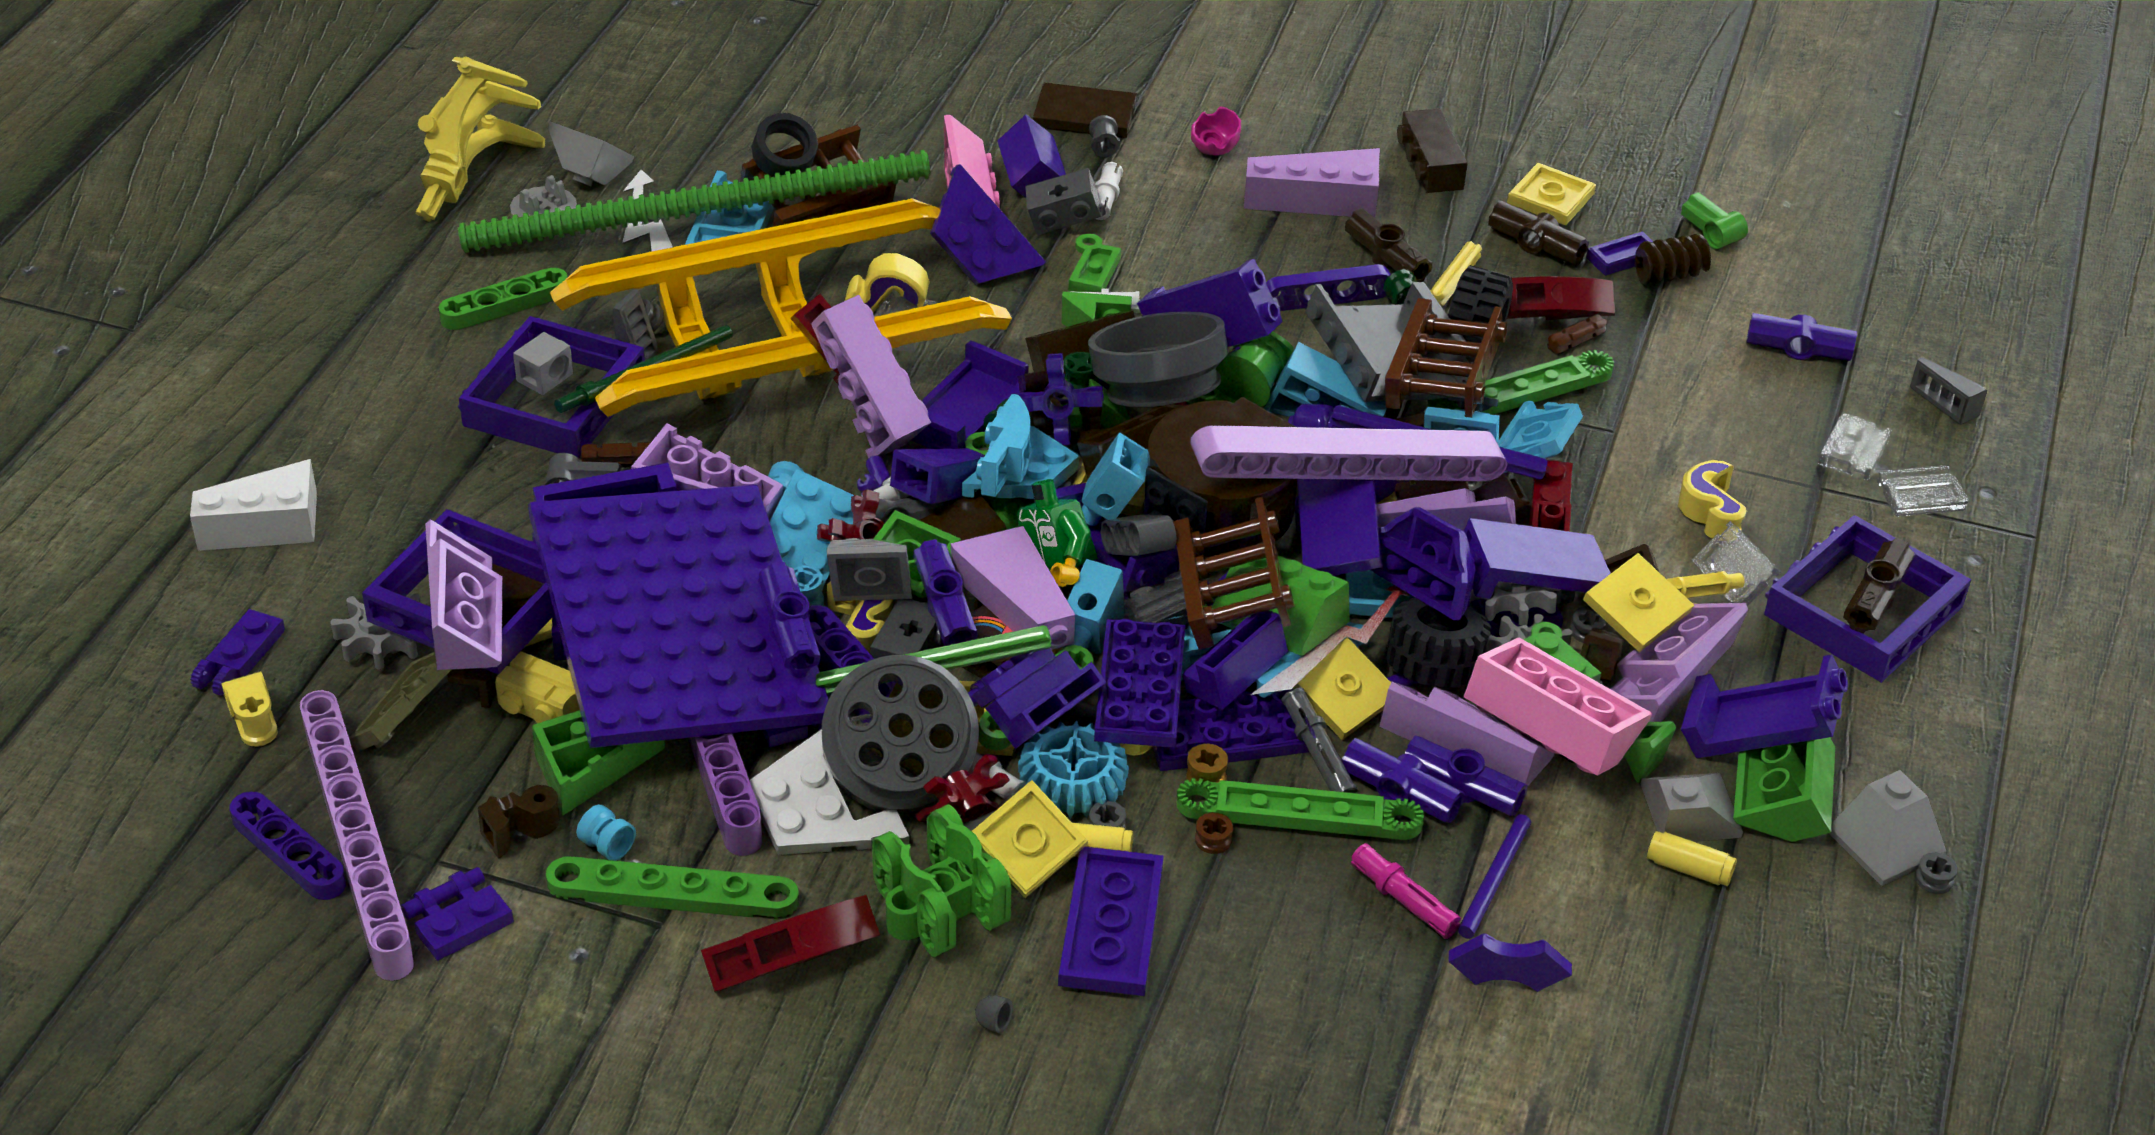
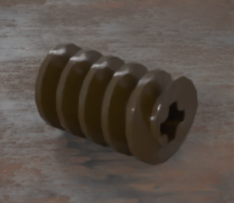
(1672, 258)

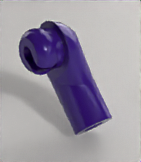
(876, 476)

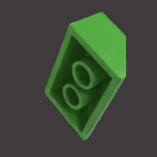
(1318, 599)
(1786, 789)

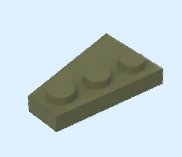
(398, 703)

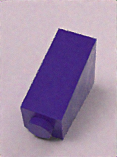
(933, 473)

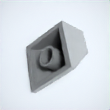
(588, 156)
(868, 570)
(1691, 806)
(1889, 828)

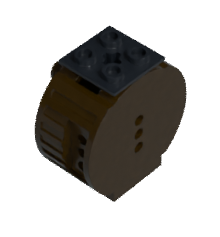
(1181, 490)

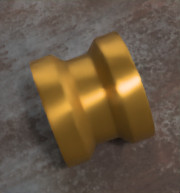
(1207, 763)

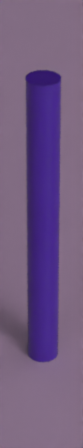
(1494, 876)

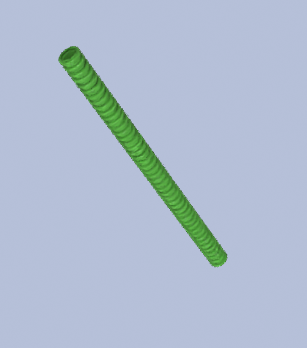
(693, 201)

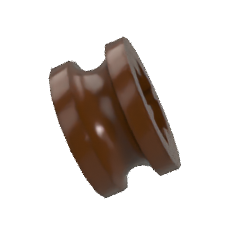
(1213, 824)

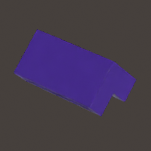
(1029, 154)
(1237, 660)
(1043, 697)

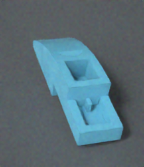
(1008, 447)

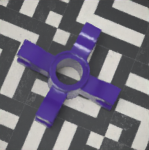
(1081, 397)

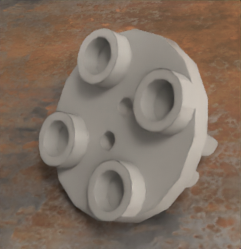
(542, 198)

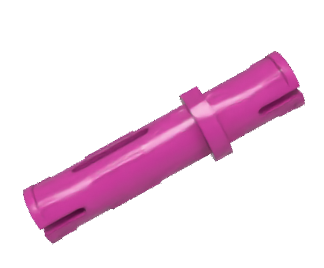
(1392, 880)

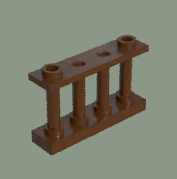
(831, 146)
(1416, 342)
(1196, 568)

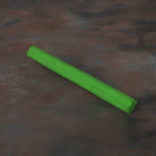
(963, 653)

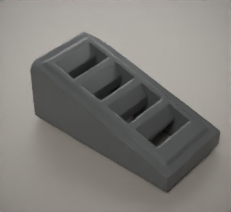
(637, 327)
(1968, 394)

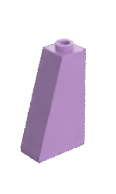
(1014, 583)

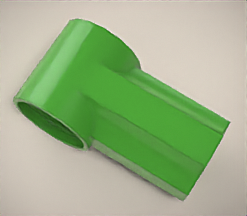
(1717, 225)

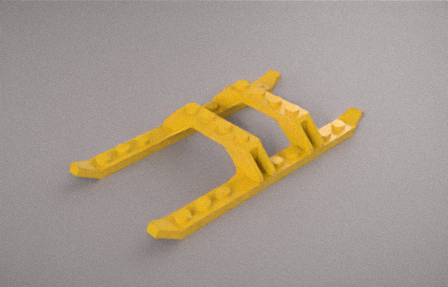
(777, 260)

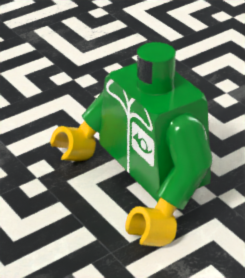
(1057, 532)

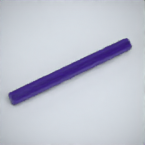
(1517, 462)

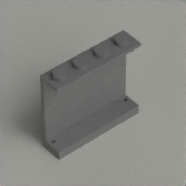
(1369, 335)

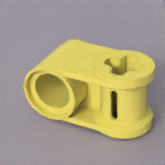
(251, 709)

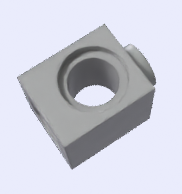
(543, 363)

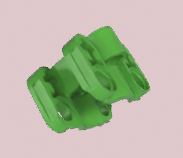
(955, 885)

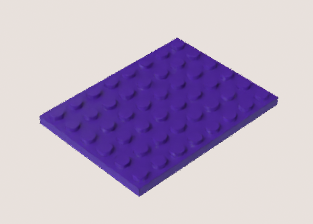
(669, 615)

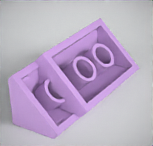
(1452, 507)
(463, 602)
(1669, 665)
(1461, 725)

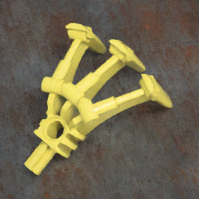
(451, 128)

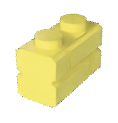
(536, 689)

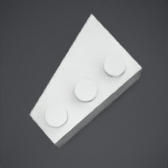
(257, 510)

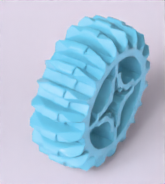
(1098, 772)

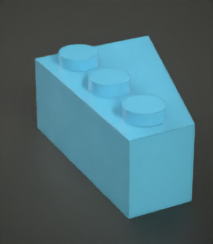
(1316, 379)

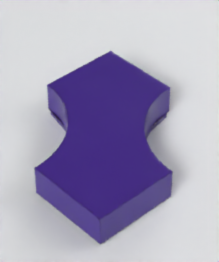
(1490, 959)

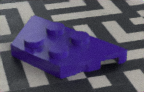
(979, 233)

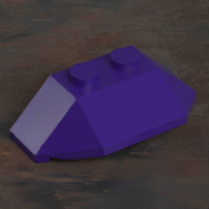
(1428, 561)

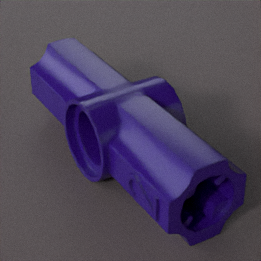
(1801, 337)
(944, 593)
(789, 617)
(1467, 772)
(1402, 779)

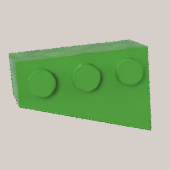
(577, 769)

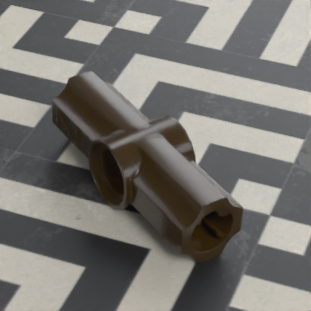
(1538, 233)
(1387, 244)
(1879, 585)

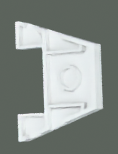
(807, 809)

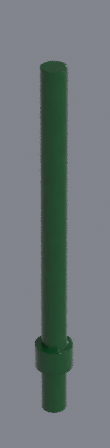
(586, 392)

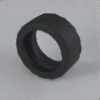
(790, 125)

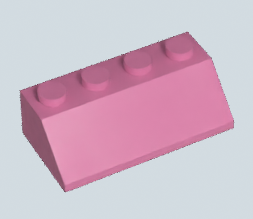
(967, 149)
(1556, 705)

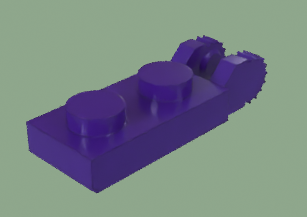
(238, 650)

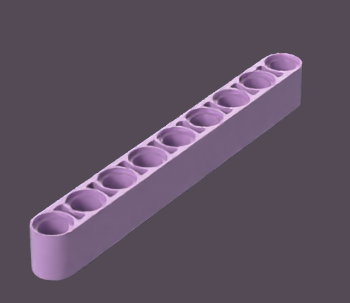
(1347, 453)
(357, 836)

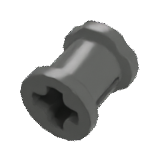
(1103, 134)

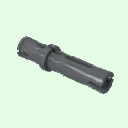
(1300, 706)

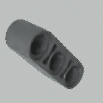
(1138, 535)

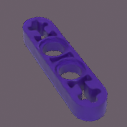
(1329, 280)
(293, 841)

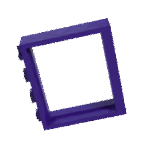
(589, 349)
(1932, 578)
(391, 609)

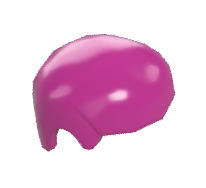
(1216, 132)

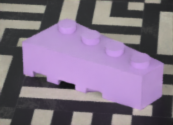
(1314, 182)
(870, 376)
(701, 469)

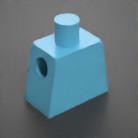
(1114, 480)
(1105, 585)

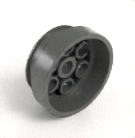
(1159, 357)
(884, 784)

